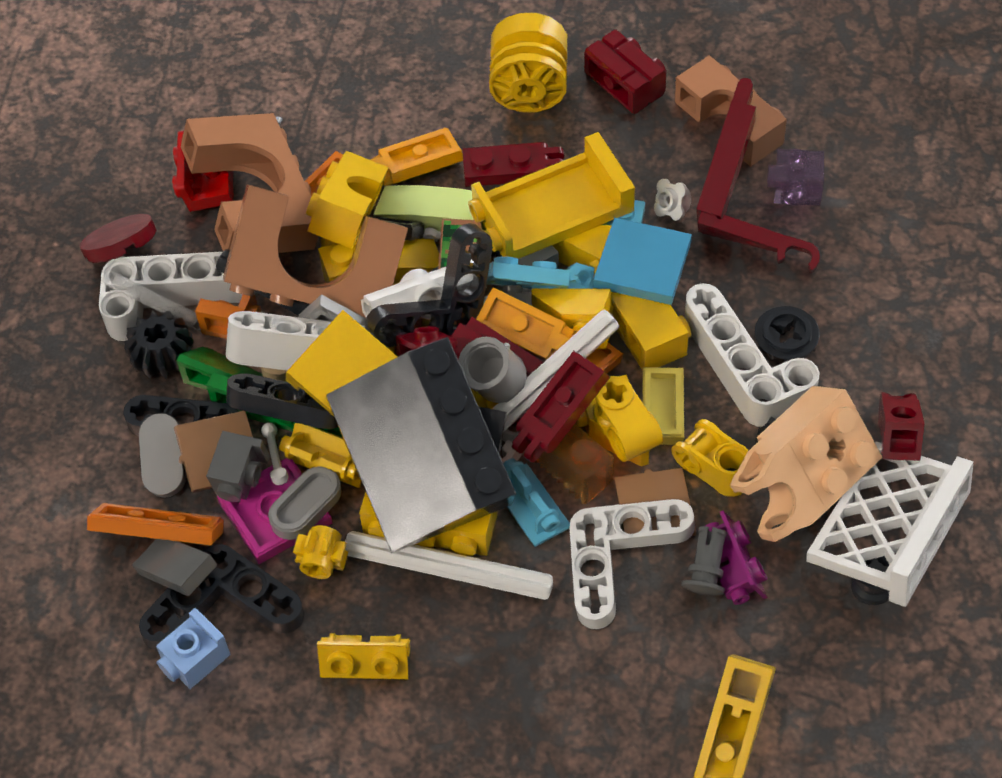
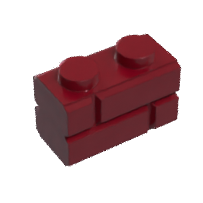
(625, 71)

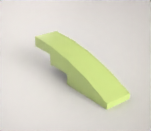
(424, 204)

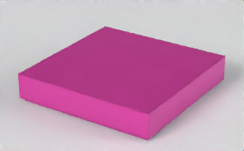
(252, 518)

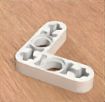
(610, 537)

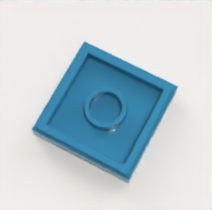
(642, 261)

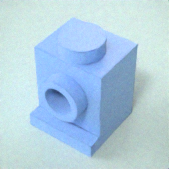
(192, 664)

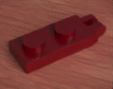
(507, 162)
(558, 406)

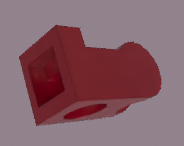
(900, 427)

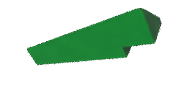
(211, 371)

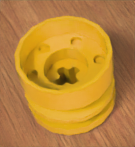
(528, 62)

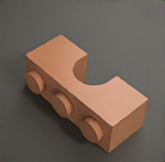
(708, 91)

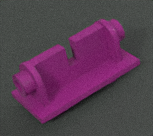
(743, 572)

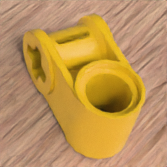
(625, 420)
(708, 455)

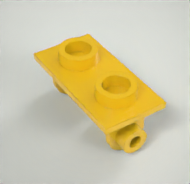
(316, 448)
(351, 658)

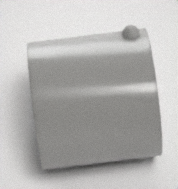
(493, 369)

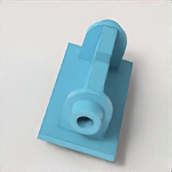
(533, 505)

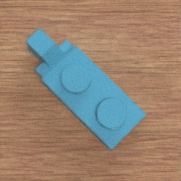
(540, 275)

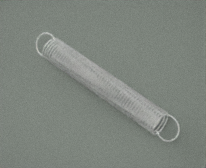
(135, 289)

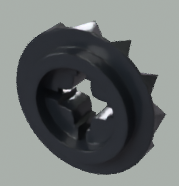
(779, 321)

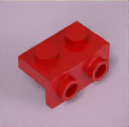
(200, 189)

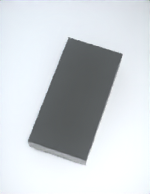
(175, 565)

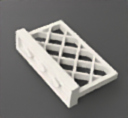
(921, 539)

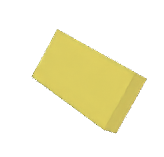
(665, 400)

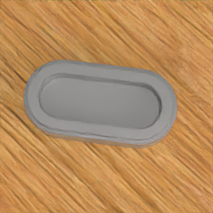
(160, 456)
(304, 502)

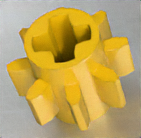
(320, 552)

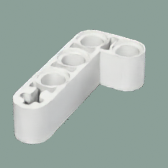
(173, 276)
(270, 338)
(740, 351)

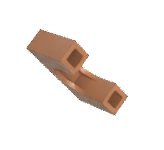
(259, 148)
(256, 265)

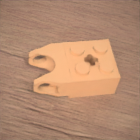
(807, 460)

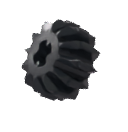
(157, 343)

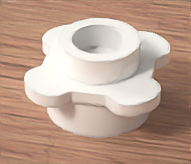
(672, 199)

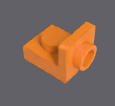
(214, 314)

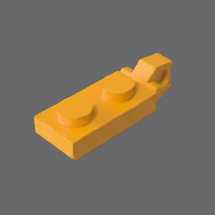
(419, 155)
(524, 324)

